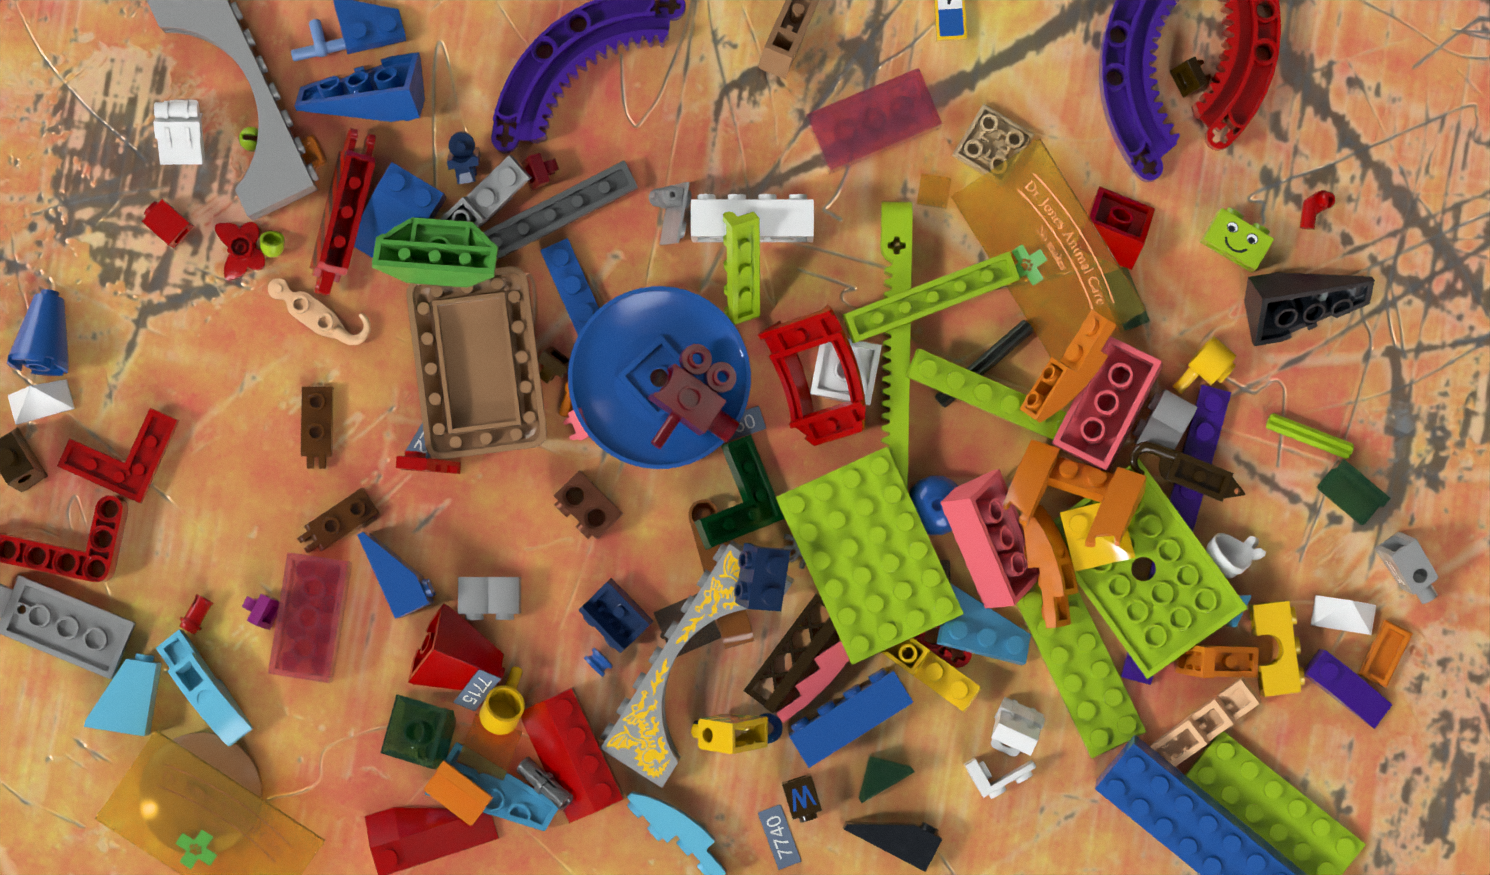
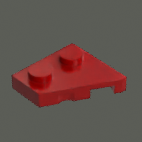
(418, 462)

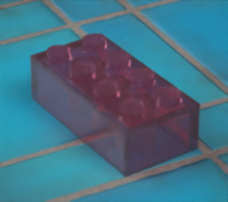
(873, 121)
(310, 617)

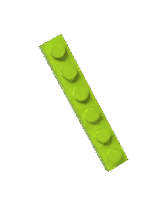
(930, 297)
(978, 392)

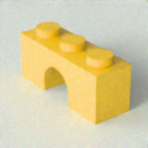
(1283, 673)

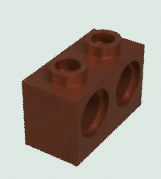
(592, 500)

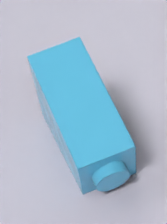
(129, 698)

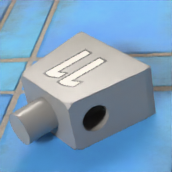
(1409, 565)

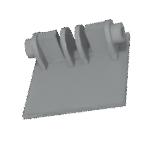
(674, 200)

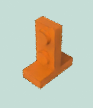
(1219, 661)

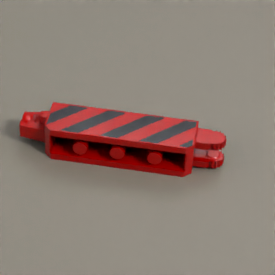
(342, 212)

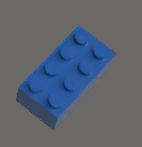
(850, 717)

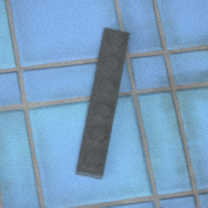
(562, 209)

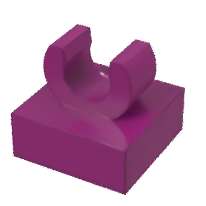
(263, 610)

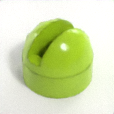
(248, 145)
(272, 243)

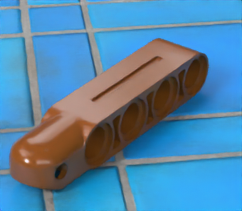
(733, 626)

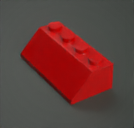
(572, 753)

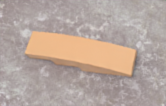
(1207, 722)

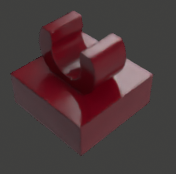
(539, 170)

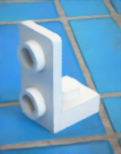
(981, 774)

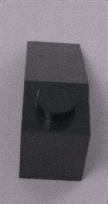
(903, 840)

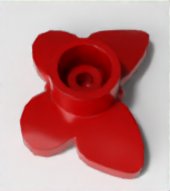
(241, 248)

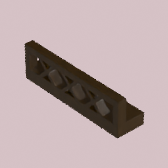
(798, 666)

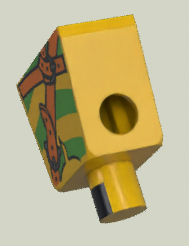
(718, 733)

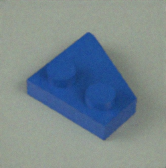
(368, 25)

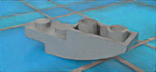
(490, 194)

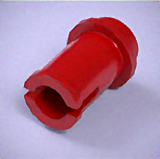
(195, 614)

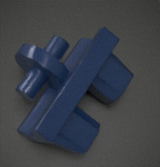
(463, 157)

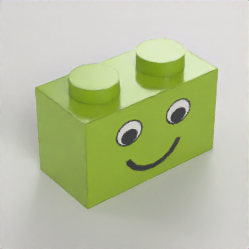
(1237, 239)

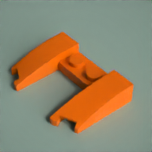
(1044, 467)

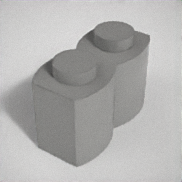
(1165, 421)
(489, 596)

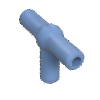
(321, 47)

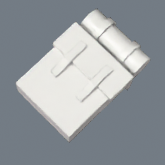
(179, 132)
(1016, 727)

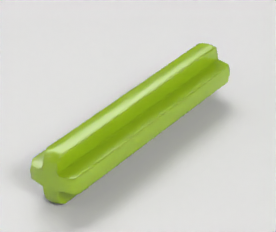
(1309, 436)

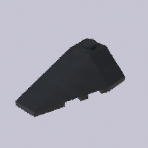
(1290, 301)

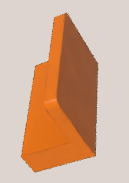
(458, 793)

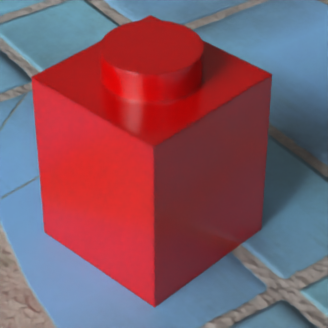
(166, 222)

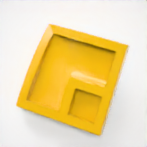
(1076, 527)

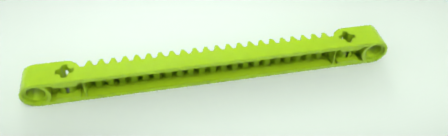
(897, 224)

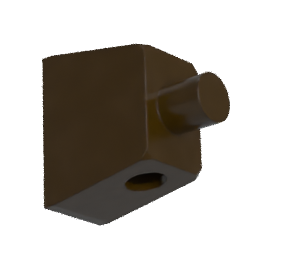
(18, 461)

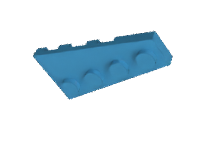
(511, 796)

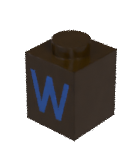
(802, 798)

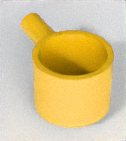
(1211, 362)
(503, 705)

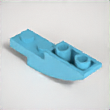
(202, 688)
(668, 821)

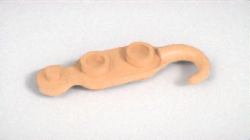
(316, 315)

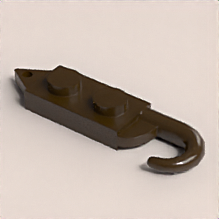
(1188, 471)

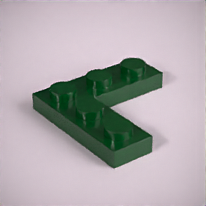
(758, 498)

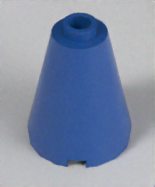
(42, 337)

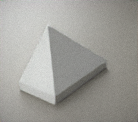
(40, 401)
(1343, 615)

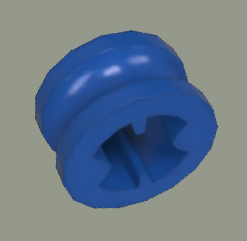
(598, 662)

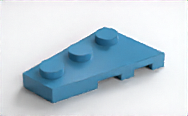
(984, 632)

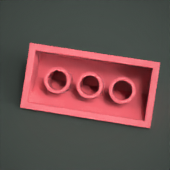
(1108, 406)
(990, 540)

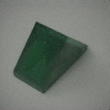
(880, 775)

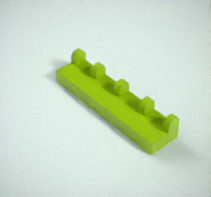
(742, 266)

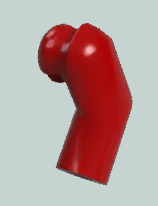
(1313, 205)

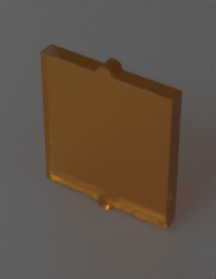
(488, 751)

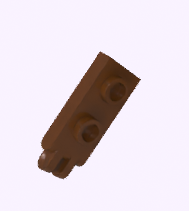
(317, 424)
(339, 521)

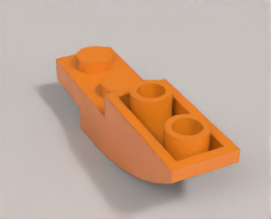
(1067, 378)
(1057, 577)

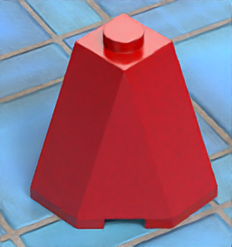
(453, 653)

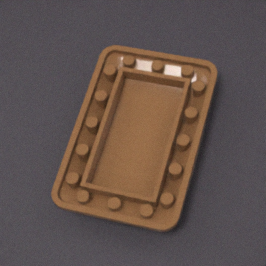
(477, 366)

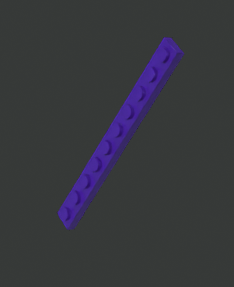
(1200, 444)

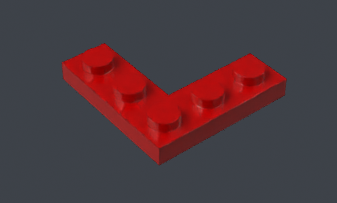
(137, 472)

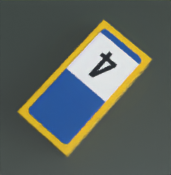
(950, 20)

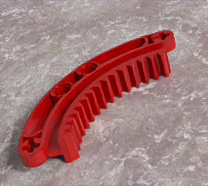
(1241, 75)

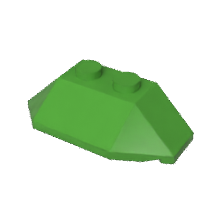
(436, 253)

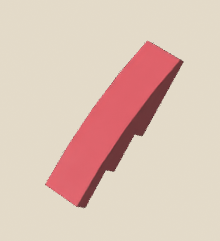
(830, 664)

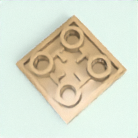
(991, 140)

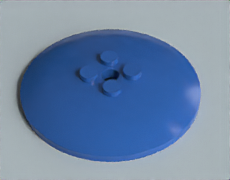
(614, 366)

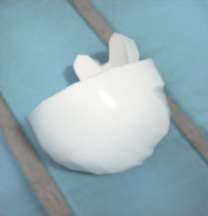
(1233, 555)

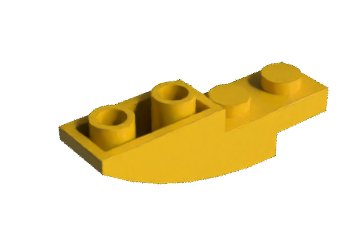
(934, 672)

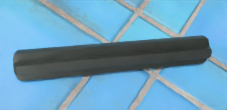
(994, 355)

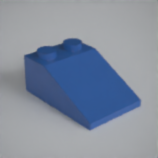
(393, 202)
(401, 583)

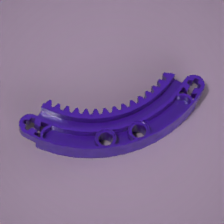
(537, 80)
(1131, 105)

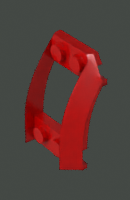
(801, 334)

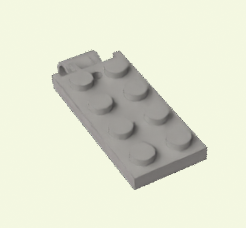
(64, 626)

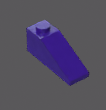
(1346, 687)

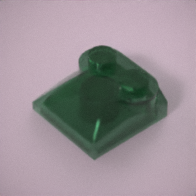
(419, 732)

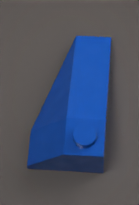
(380, 93)

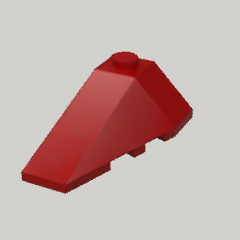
(414, 836)

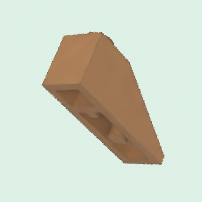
(787, 36)

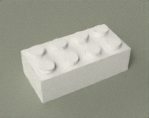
(779, 218)

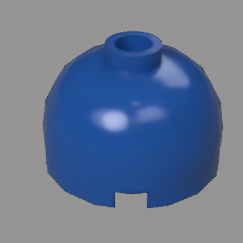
(927, 497)

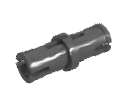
(544, 783)

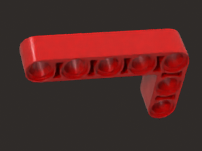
(84, 559)

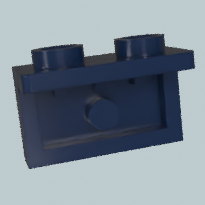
(761, 577)
(615, 616)

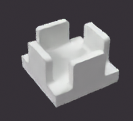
(829, 375)

